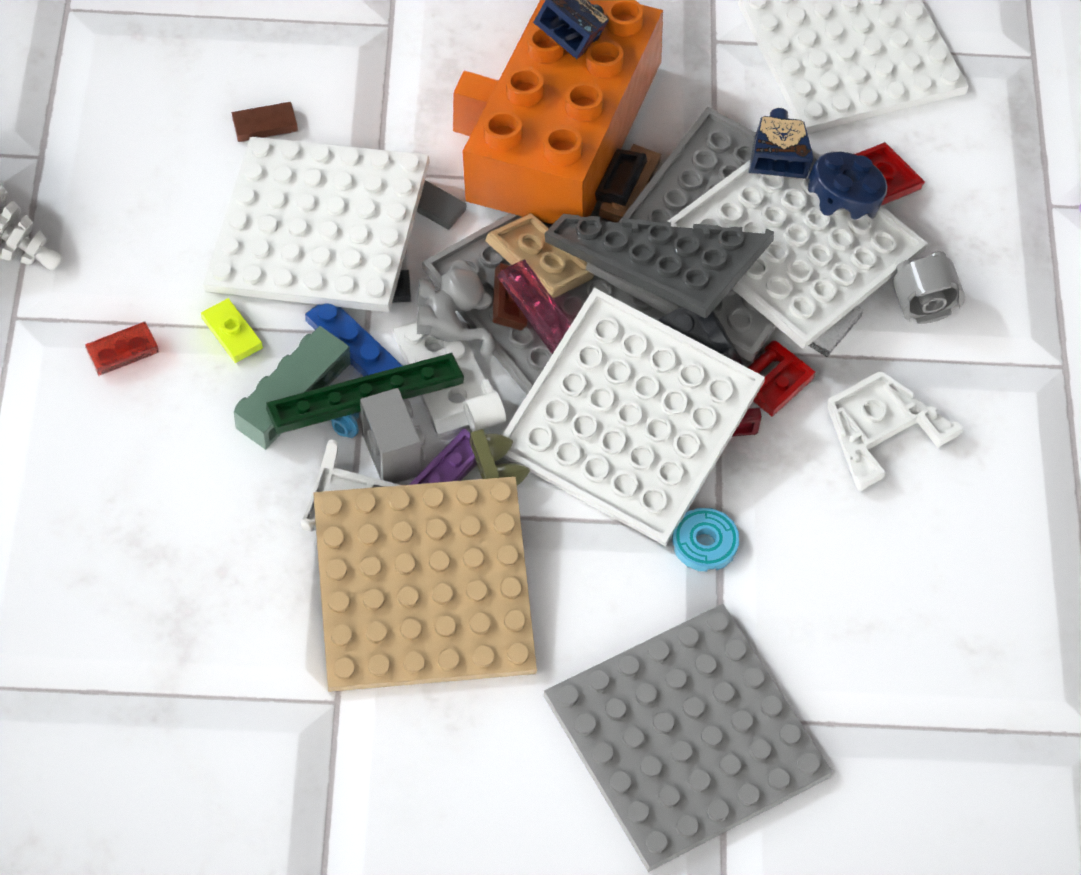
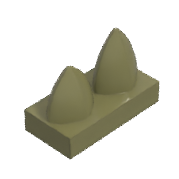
(490, 448)

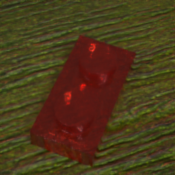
(121, 348)

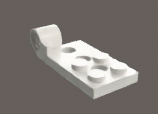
(482, 404)

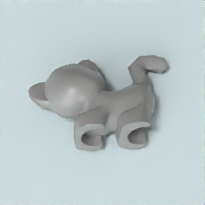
(460, 292)

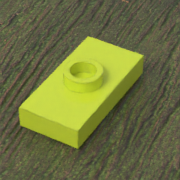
(231, 330)

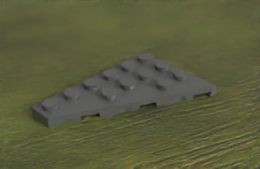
(675, 263)

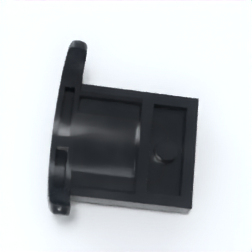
(703, 330)

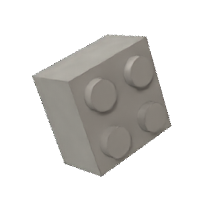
(392, 436)

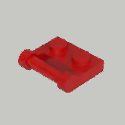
(783, 381)

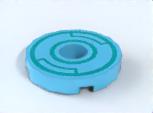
(711, 523)

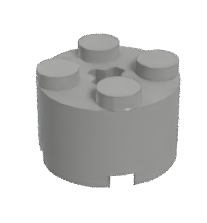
(928, 288)

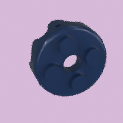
(847, 183)

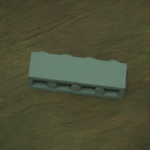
(311, 366)

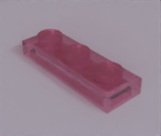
(535, 303)

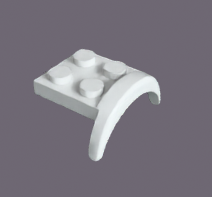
(336, 479)

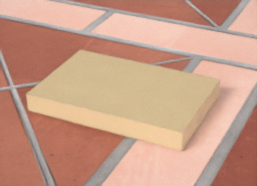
(552, 266)

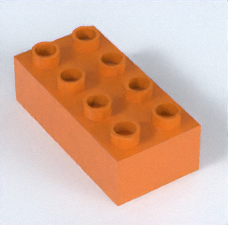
(562, 116)

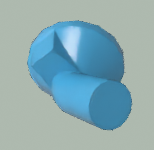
(346, 425)

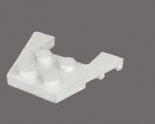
(876, 412)

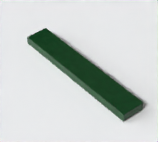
(344, 397)

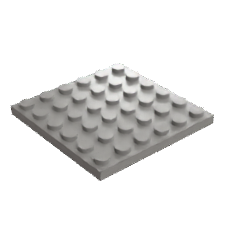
(686, 736)

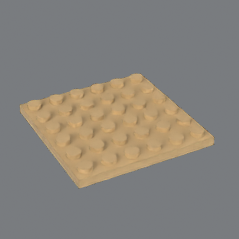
(423, 584)

